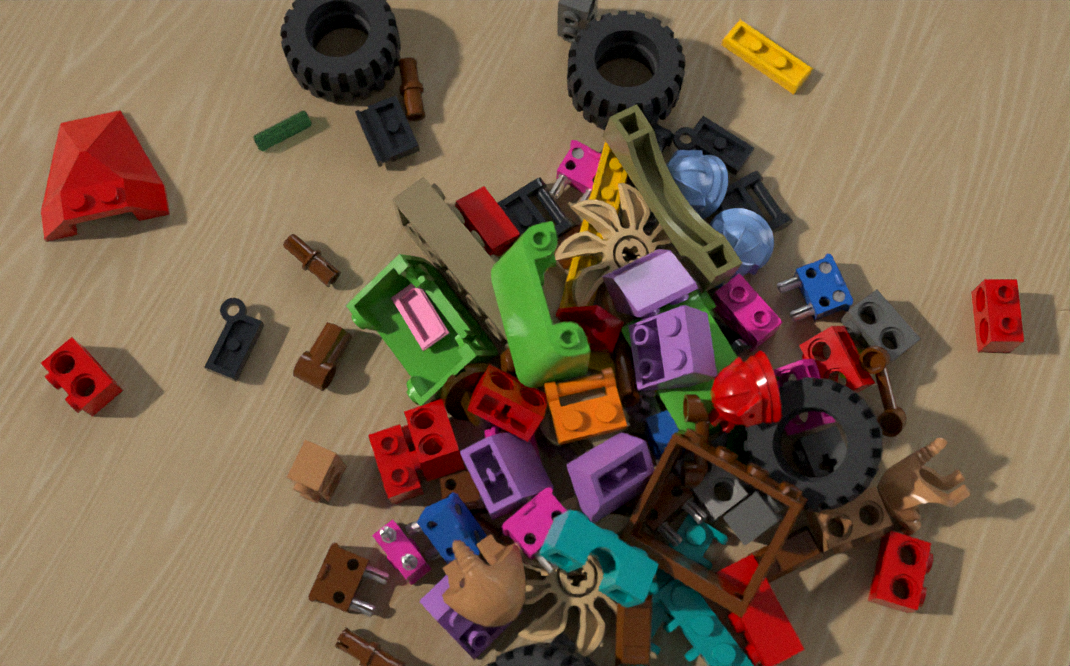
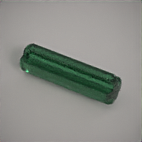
(282, 130)

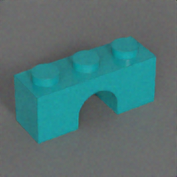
(624, 568)

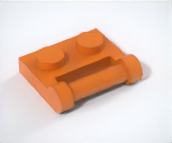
(587, 417)

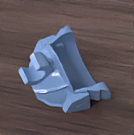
(700, 179)
(748, 236)

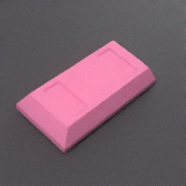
(420, 316)

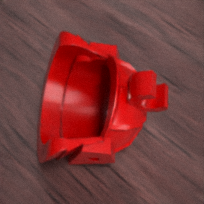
(745, 393)

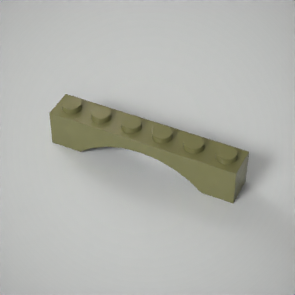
(700, 246)

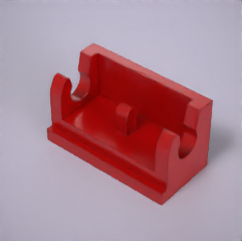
(488, 220)
(598, 325)

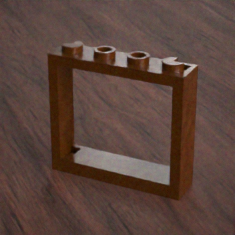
(684, 568)

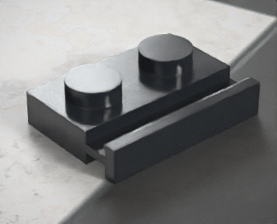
(387, 131)

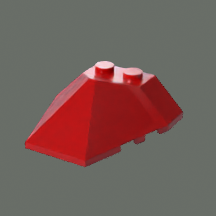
(99, 174)

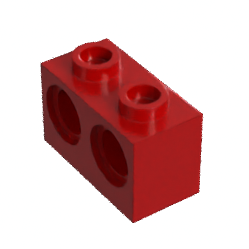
(997, 316)
(843, 358)
(84, 374)
(508, 403)
(432, 434)
(395, 464)
(891, 568)

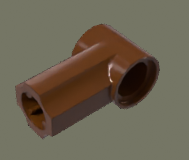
(319, 364)

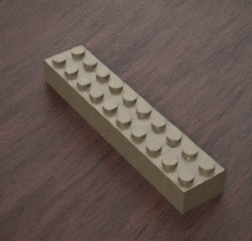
(467, 269)

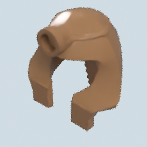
(907, 486)
(486, 592)

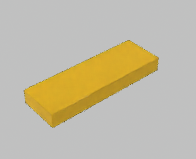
(767, 56)

